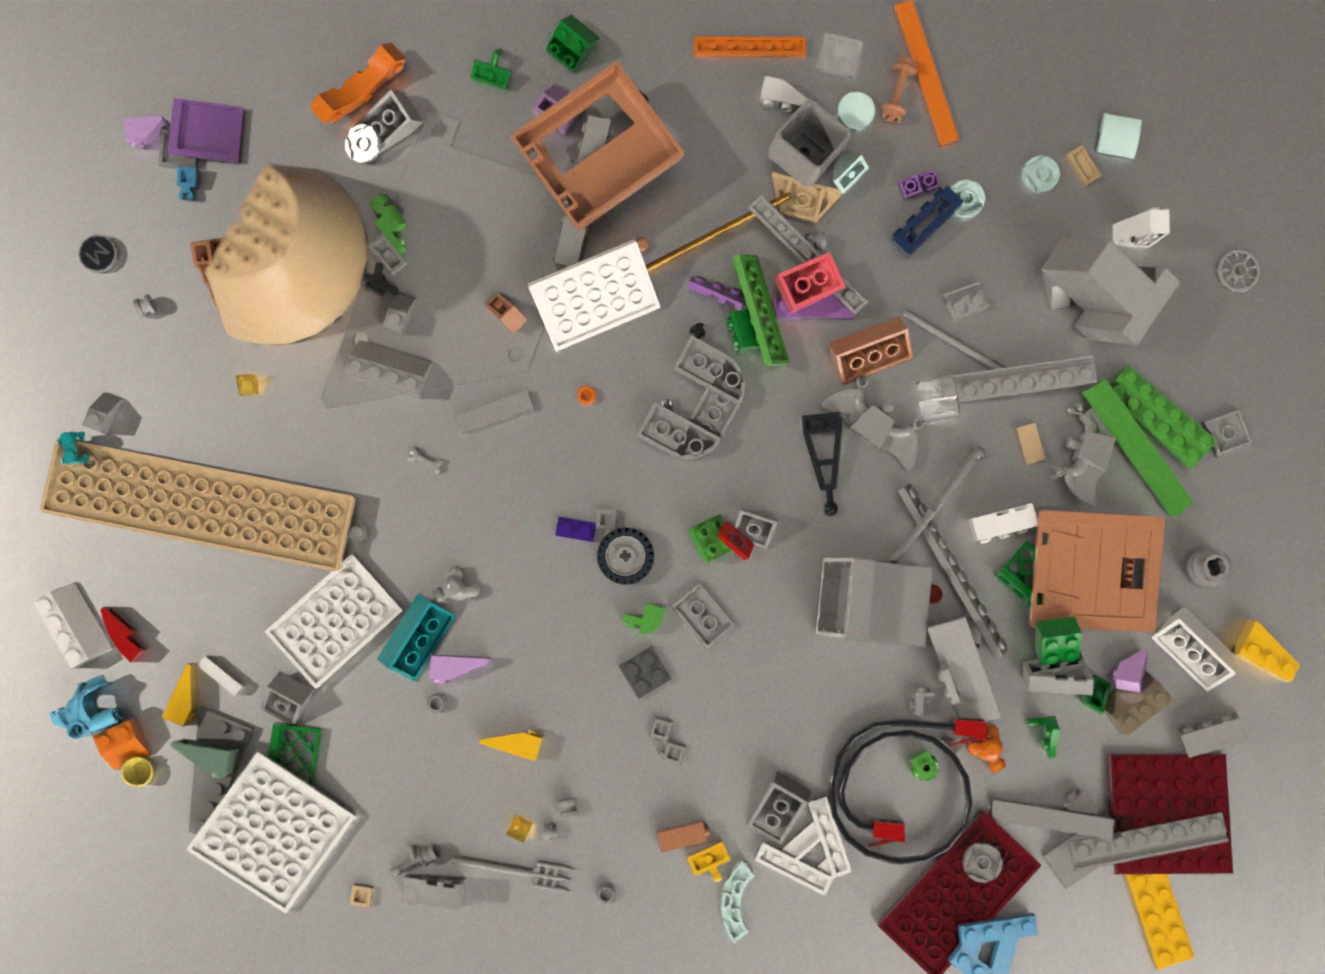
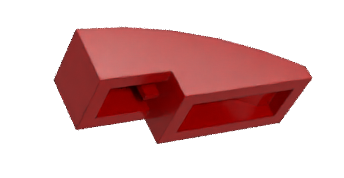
(122, 635)

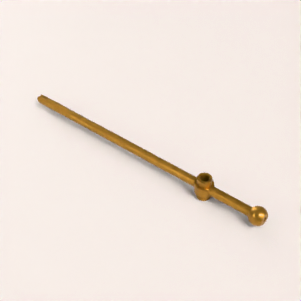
(709, 236)

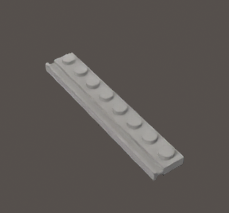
(1025, 379)
(1148, 841)

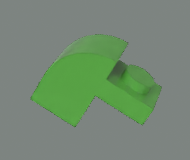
(650, 622)

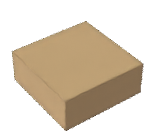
(361, 895)

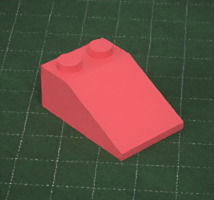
(809, 282)

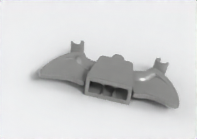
(875, 424)
(1091, 455)

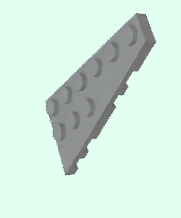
(209, 790)

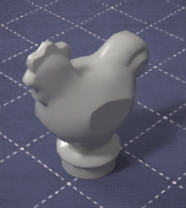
(455, 587)

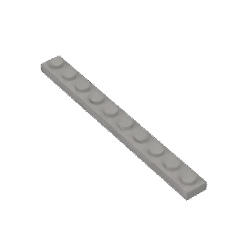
(955, 574)

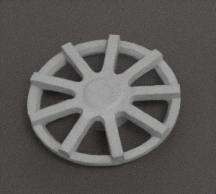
(1238, 271)

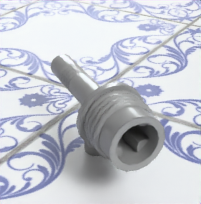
(423, 855)

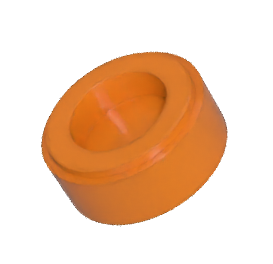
(586, 395)

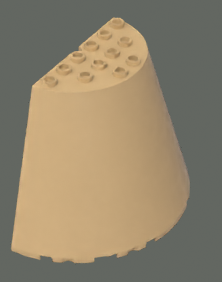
(289, 258)

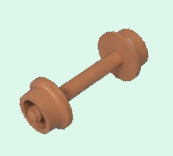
(905, 67)

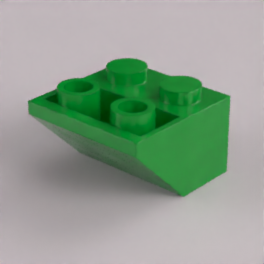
(572, 43)
(742, 330)

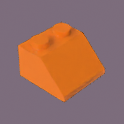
(122, 743)

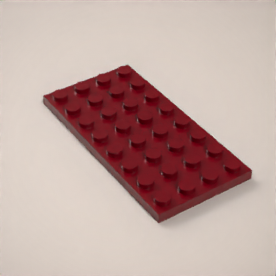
(929, 913)

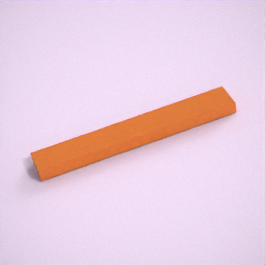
(749, 46)

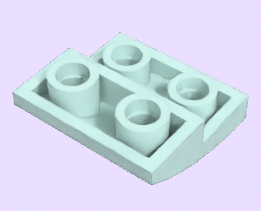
(1119, 136)

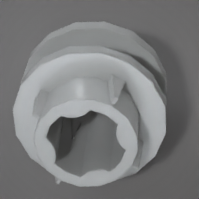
(1217, 560)

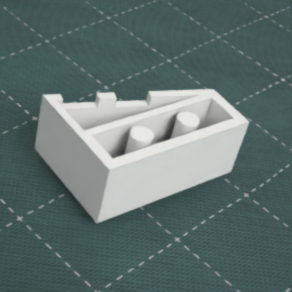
(1142, 229)
(1003, 523)

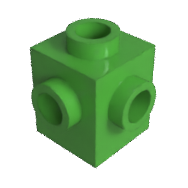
(919, 760)

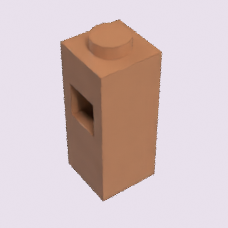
(682, 835)

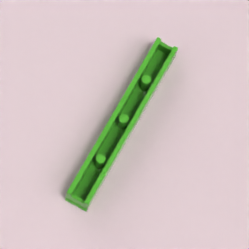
(1138, 447)

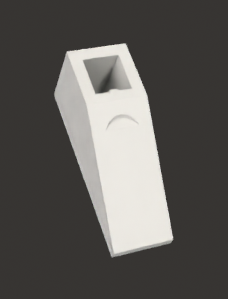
(780, 94)

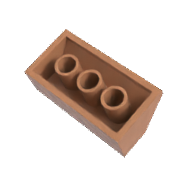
(871, 350)

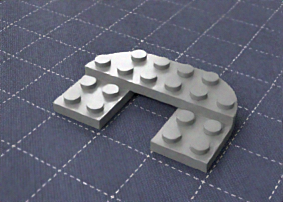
(713, 413)

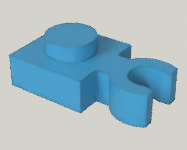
(187, 178)

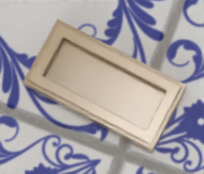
(1083, 165)
(1030, 444)

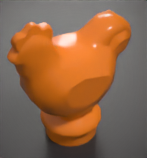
(989, 749)

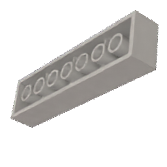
(570, 240)

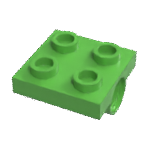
(706, 540)

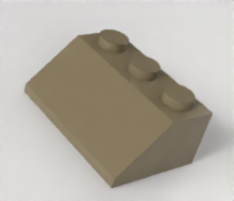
(1132, 709)

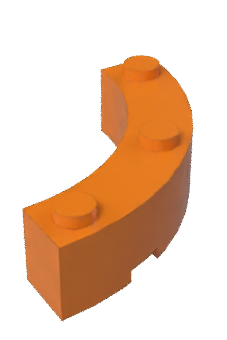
(360, 87)

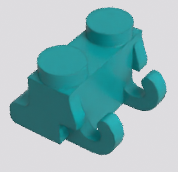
(70, 455)

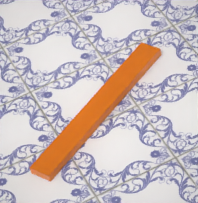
(926, 73)

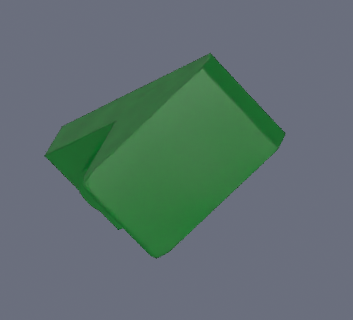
(1100, 694)

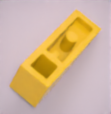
(183, 701)
(520, 743)

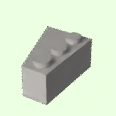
(1062, 677)
(1213, 735)
(433, 891)

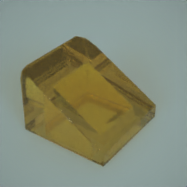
(247, 384)
(519, 828)

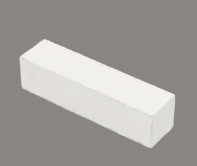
(221, 675)

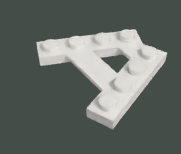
(788, 858)

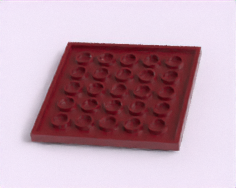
(1168, 789)

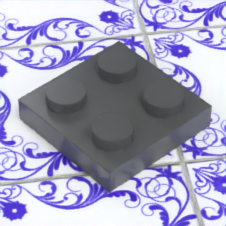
(645, 672)

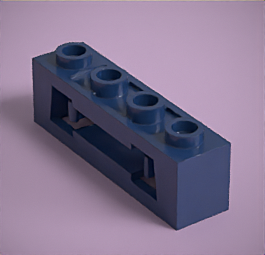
(949, 199)

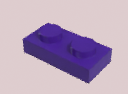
(575, 529)

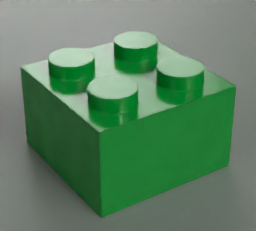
(1058, 640)

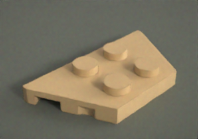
(805, 202)

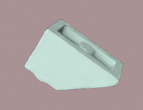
(848, 170)

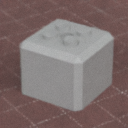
(816, 133)

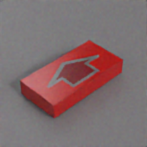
(735, 540)

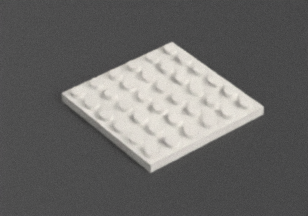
(271, 832)

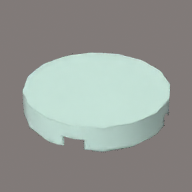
(856, 110)
(1040, 174)
(972, 195)

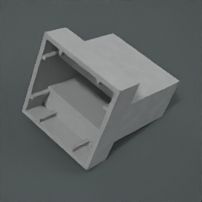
(1113, 292)
(874, 601)

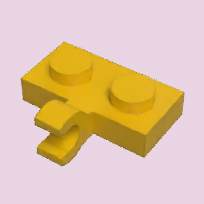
(709, 860)

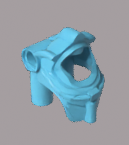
(80, 713)

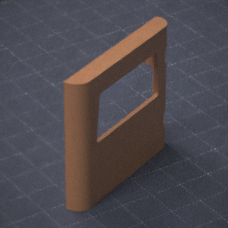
(615, 168)

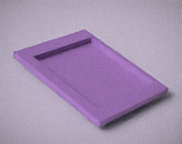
(205, 130)

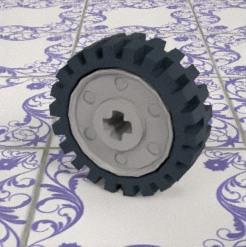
(615, 567)

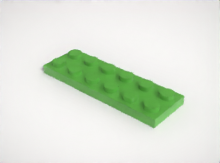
(761, 310)
(1162, 418)

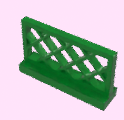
(1012, 580)
(278, 739)

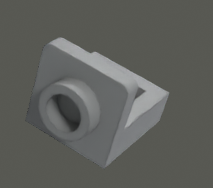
(916, 702)

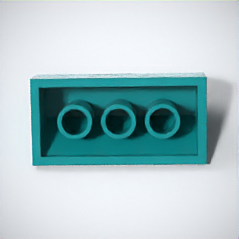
(416, 637)

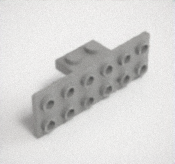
(963, 670)

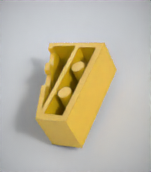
(1262, 651)

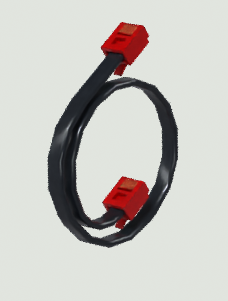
(892, 829)

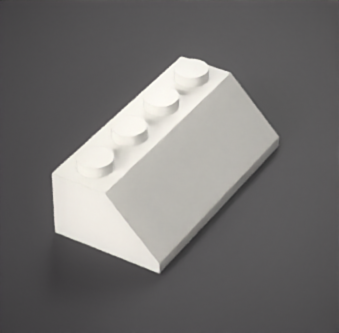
(73, 625)
(1196, 649)

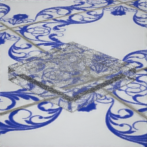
(839, 55)

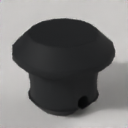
(698, 329)

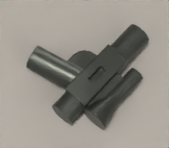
(378, 282)

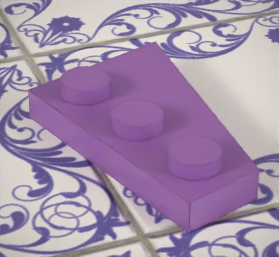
(723, 294)

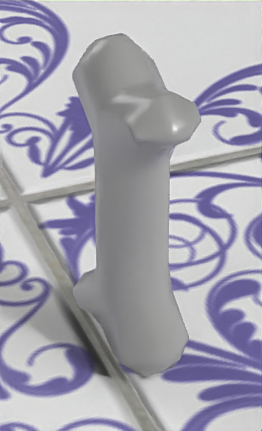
(433, 464)

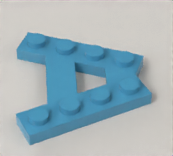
(1003, 931)

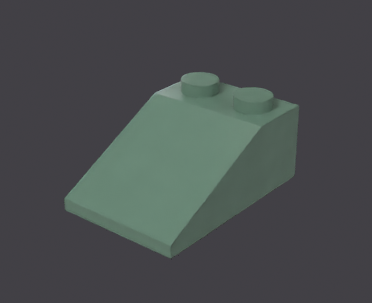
(210, 757)

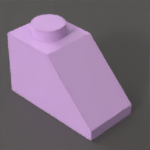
(143, 130)
(1131, 672)

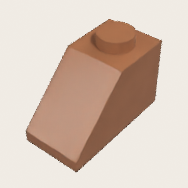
(505, 313)

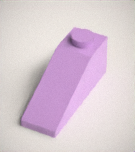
(449, 667)

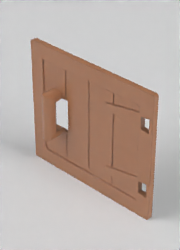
(1084, 566)

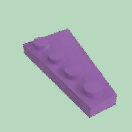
(828, 307)

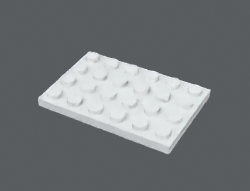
(594, 295)
(334, 621)

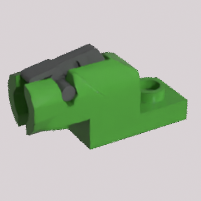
(390, 220)

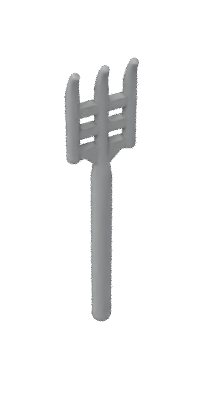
(535, 873)

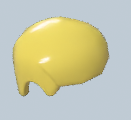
(137, 771)

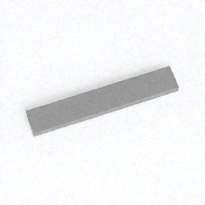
(1052, 819)

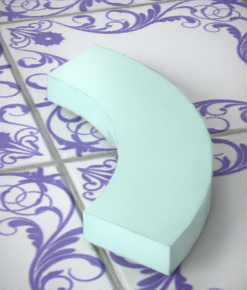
(731, 900)

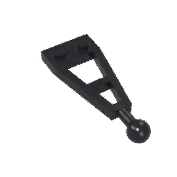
(821, 424)

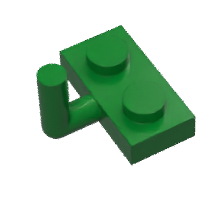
(490, 72)
(1051, 733)

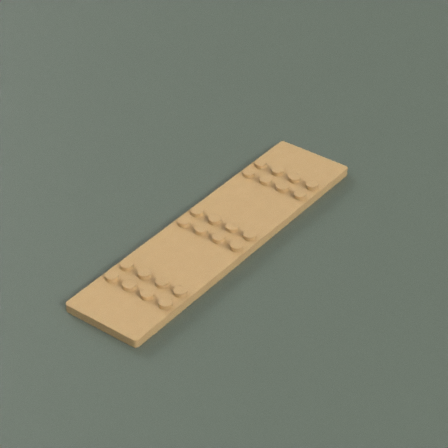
(200, 505)

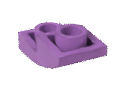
(920, 184)

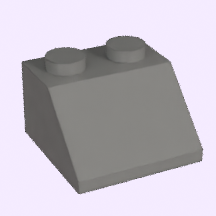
(286, 698)

